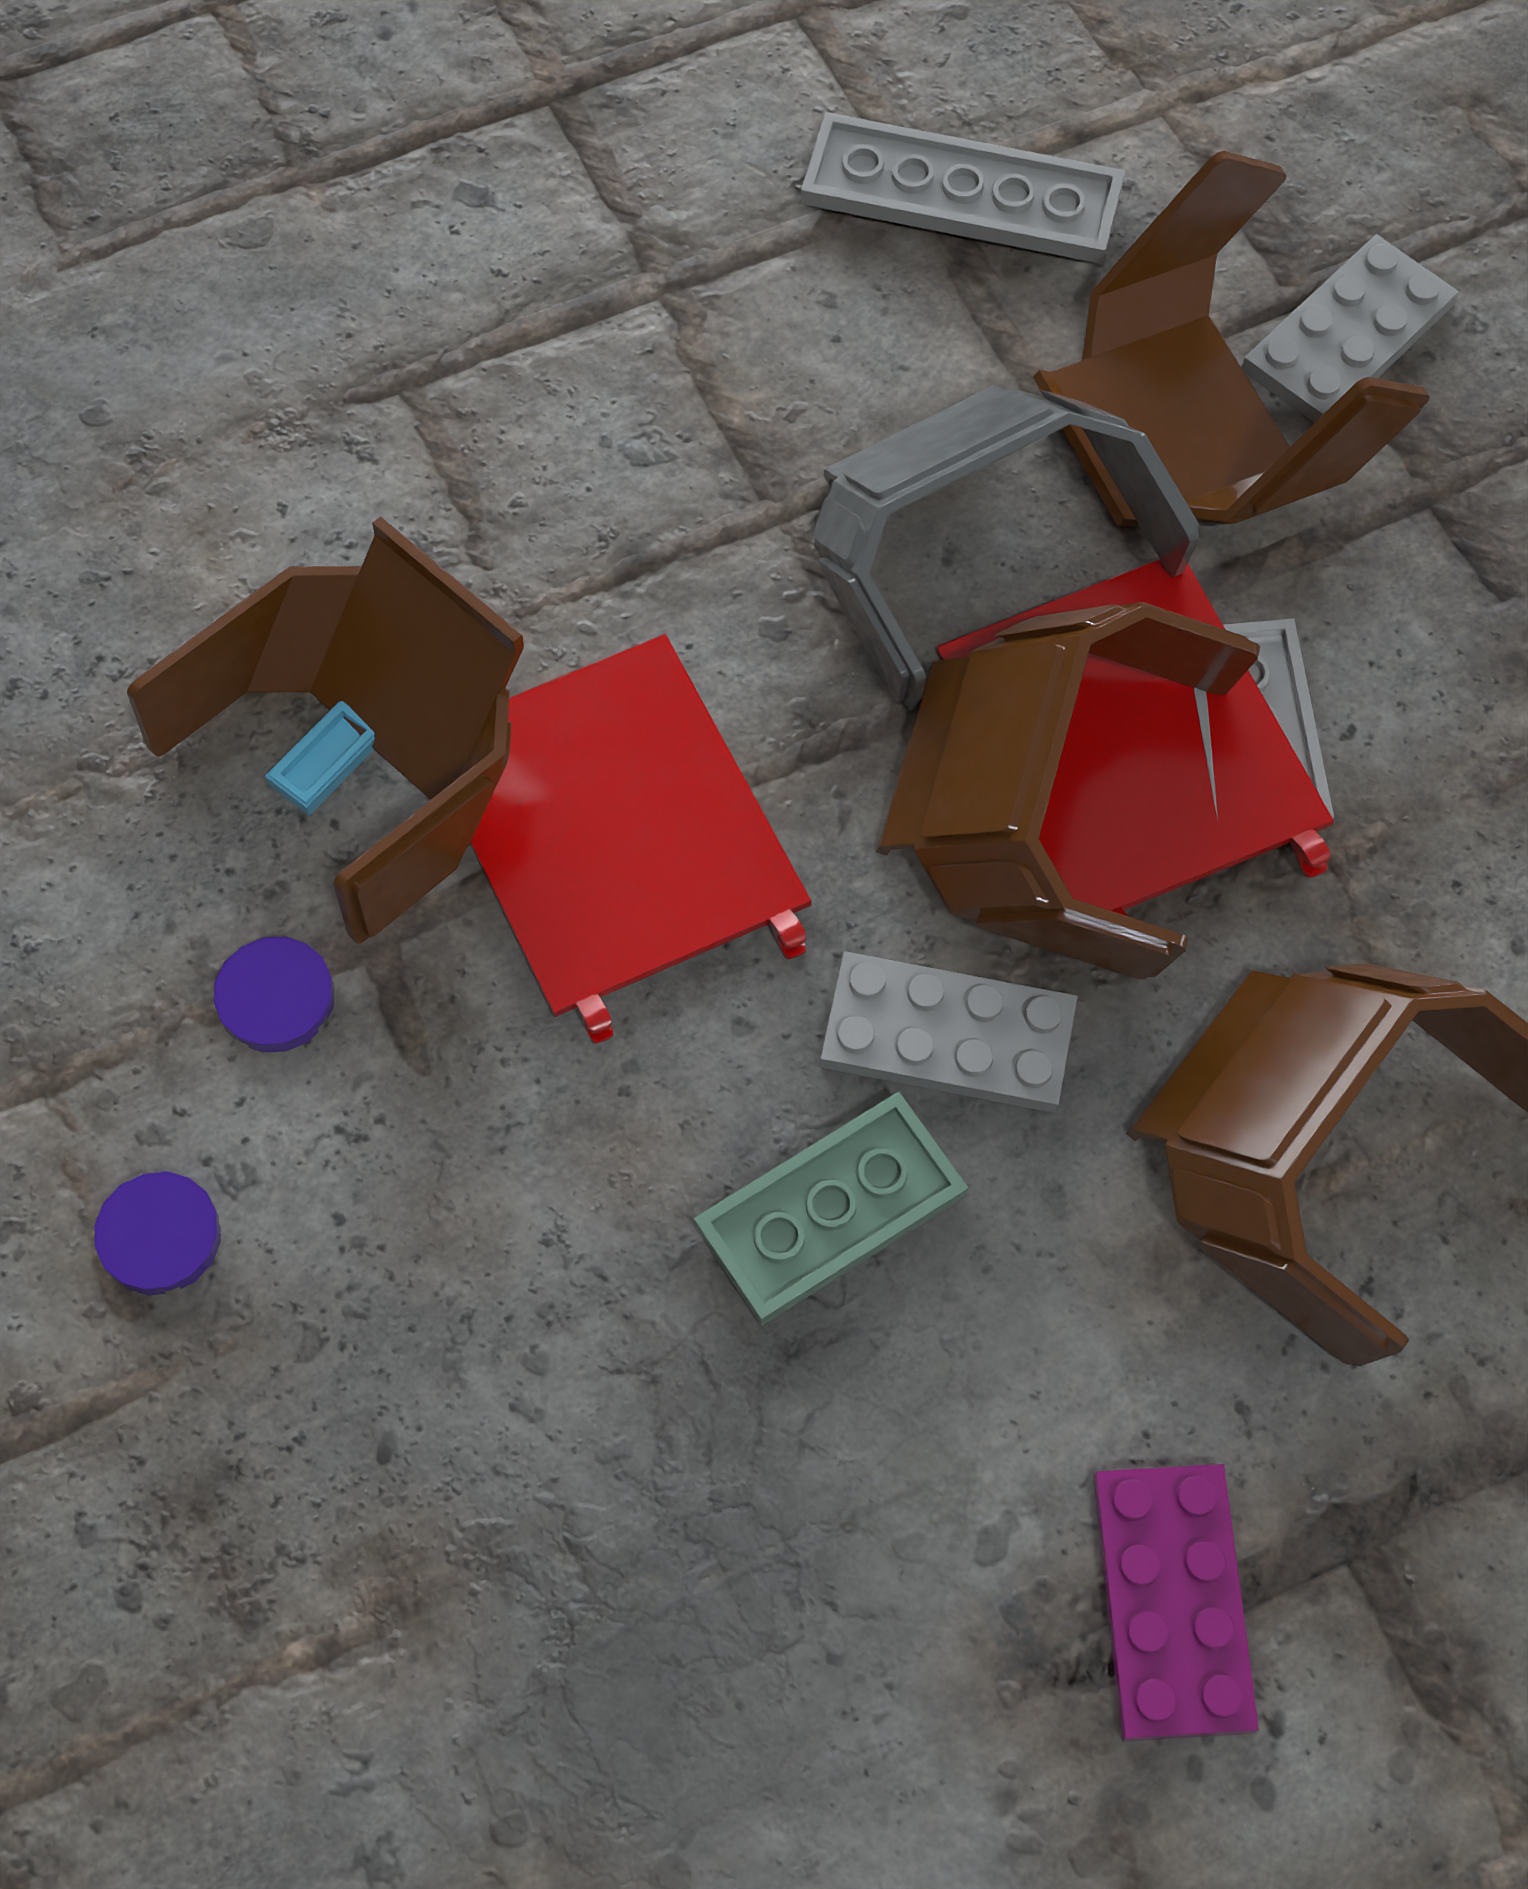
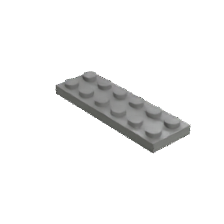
(963, 187)

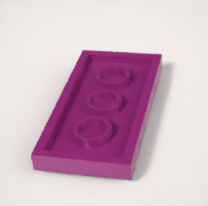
(1174, 1603)

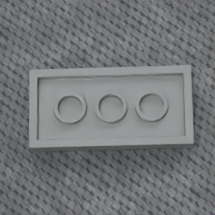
(1349, 328)
(1284, 685)
(949, 1032)

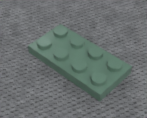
(830, 1208)

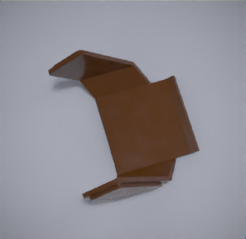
(1173, 377)
(406, 656)
(988, 762)
(1267, 1094)

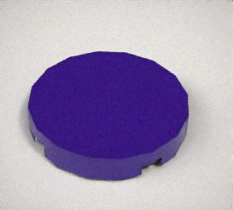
(274, 994)
(157, 1233)

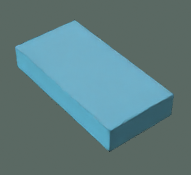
(322, 759)

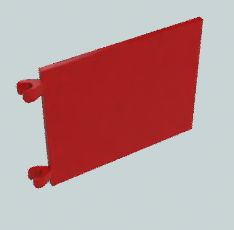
(1133, 775)
(628, 834)

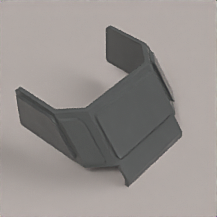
(947, 449)

